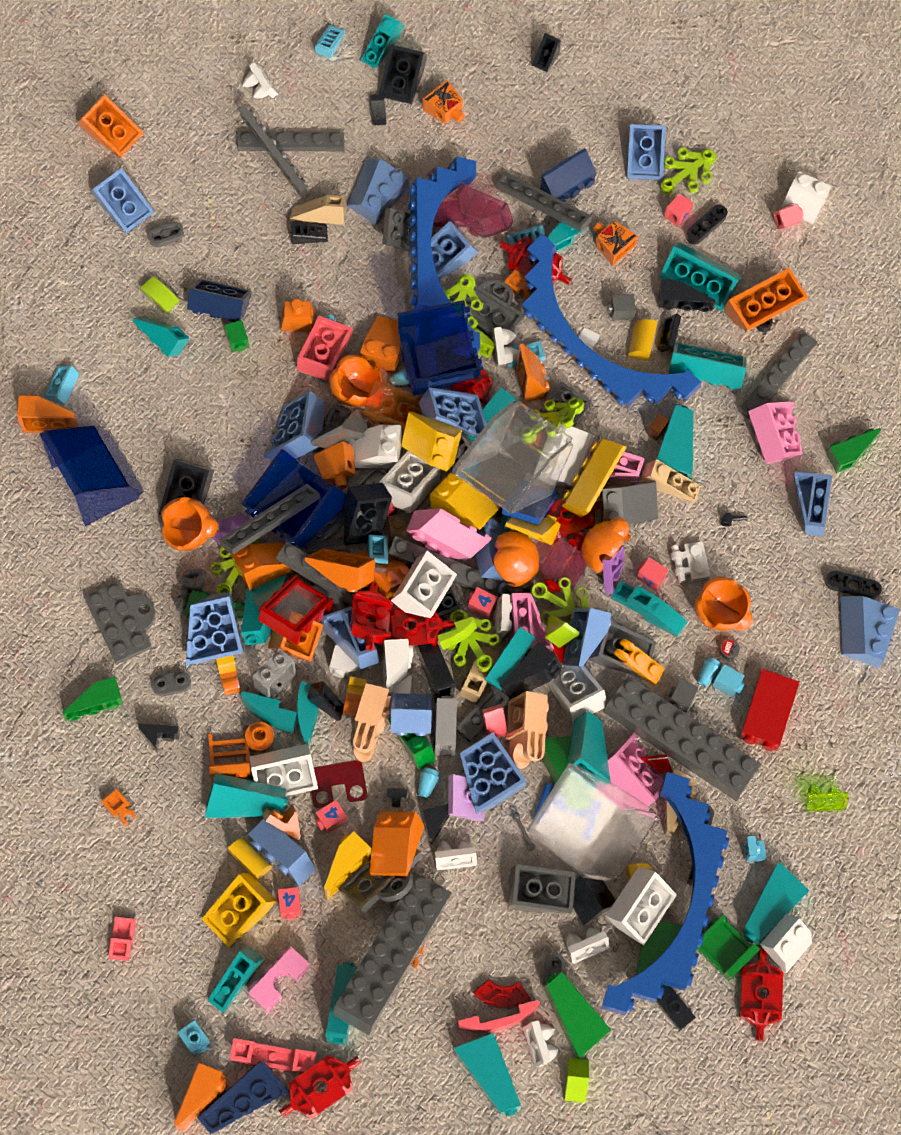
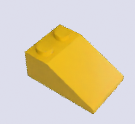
(431, 440)
(463, 502)
(544, 532)
(349, 858)
(238, 909)

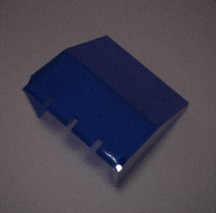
(92, 470)

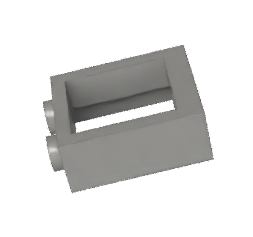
(278, 669)
(445, 726)

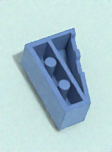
(486, 554)

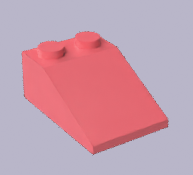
(323, 348)

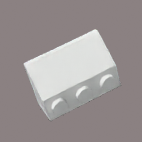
(582, 443)
(410, 481)
(424, 586)
(396, 661)
(286, 769)
(641, 904)

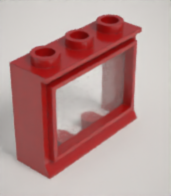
(294, 609)

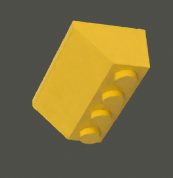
(593, 477)

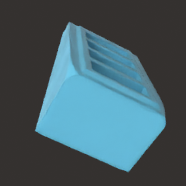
(329, 51)
(531, 232)
(378, 548)

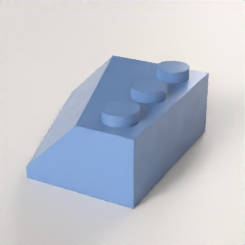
(377, 189)
(454, 409)
(298, 426)
(866, 628)
(213, 629)
(490, 773)

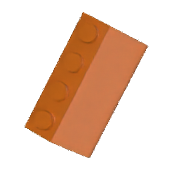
(765, 300)

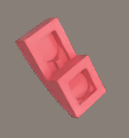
(494, 721)
(122, 938)

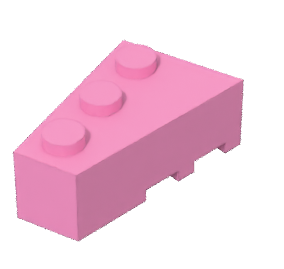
(627, 468)
(526, 615)

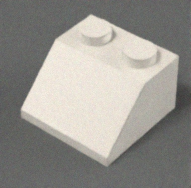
(808, 194)
(787, 942)

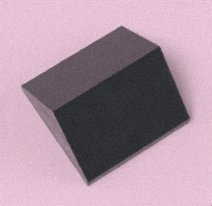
(591, 898)

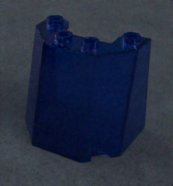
(437, 346)
(280, 480)

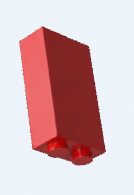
(769, 710)

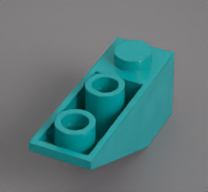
(386, 34)
(165, 335)

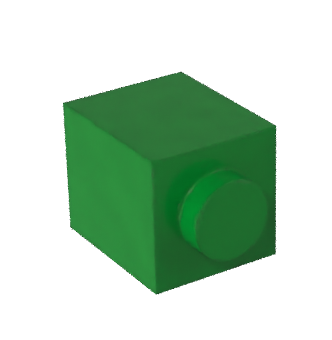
(236, 336)

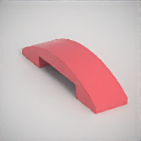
(473, 1024)
(274, 1057)

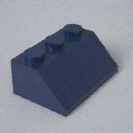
(569, 176)
(218, 300)

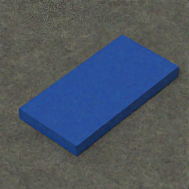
(535, 512)

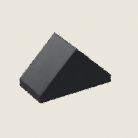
(547, 52)
(434, 820)

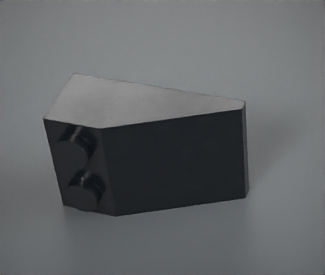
(402, 74)
(188, 481)
(365, 512)
(532, 672)

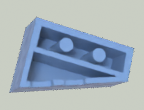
(813, 500)
(338, 627)
(282, 851)

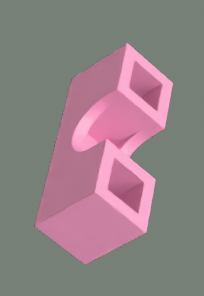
(290, 965)

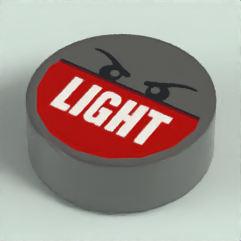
(729, 649)

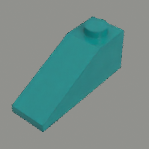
(235, 978)

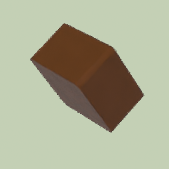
(658, 426)

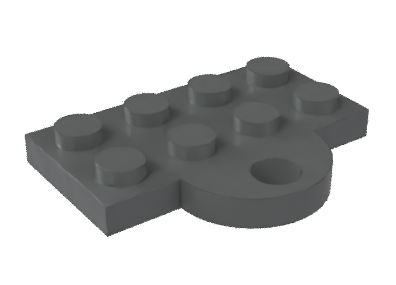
(496, 307)
(121, 621)
(367, 889)

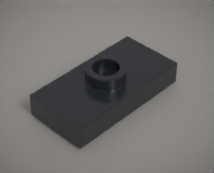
(669, 332)
(675, 1008)

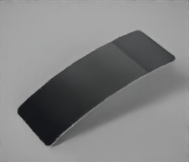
(378, 109)

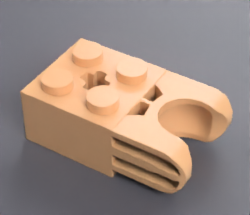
(370, 720)
(527, 727)

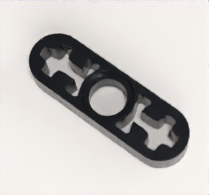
(704, 232)
(846, 589)

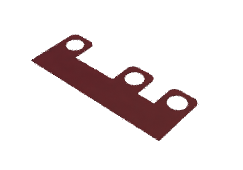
(337, 774)

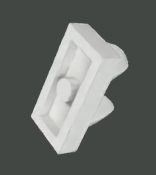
(258, 76)
(503, 354)
(461, 857)
(592, 945)
(536, 1034)

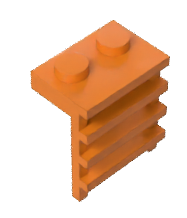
(236, 769)

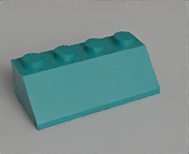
(701, 274)
(709, 365)

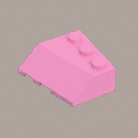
(776, 431)
(445, 534)
(633, 774)

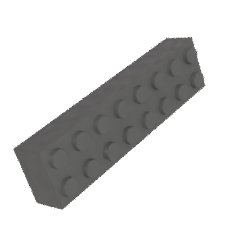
(682, 738)
(391, 954)

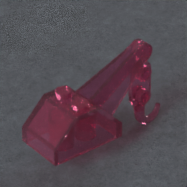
(475, 210)

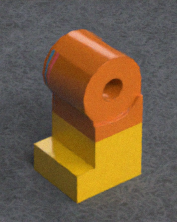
(228, 675)
(354, 695)

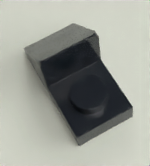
(153, 733)

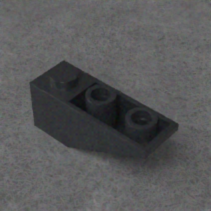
(682, 296)

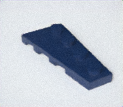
(249, 1093)

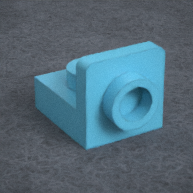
(754, 850)

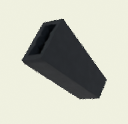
(436, 670)

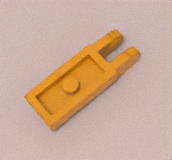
(640, 662)

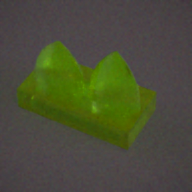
(831, 801)

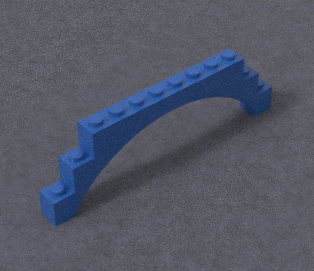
(423, 206)
(620, 381)
(676, 962)

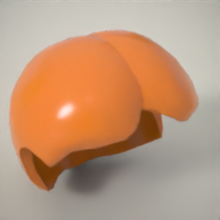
(353, 380)
(187, 524)
(604, 540)
(516, 558)
(724, 605)

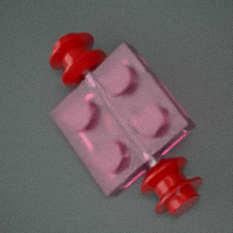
(564, 561)

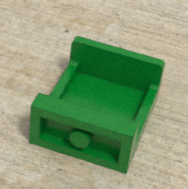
(726, 947)

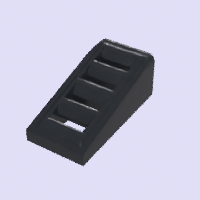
(301, 238)
(325, 699)

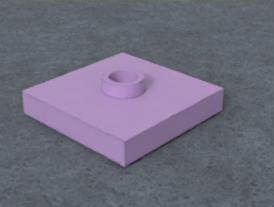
(460, 800)

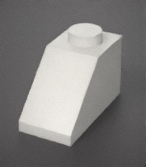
(341, 664)

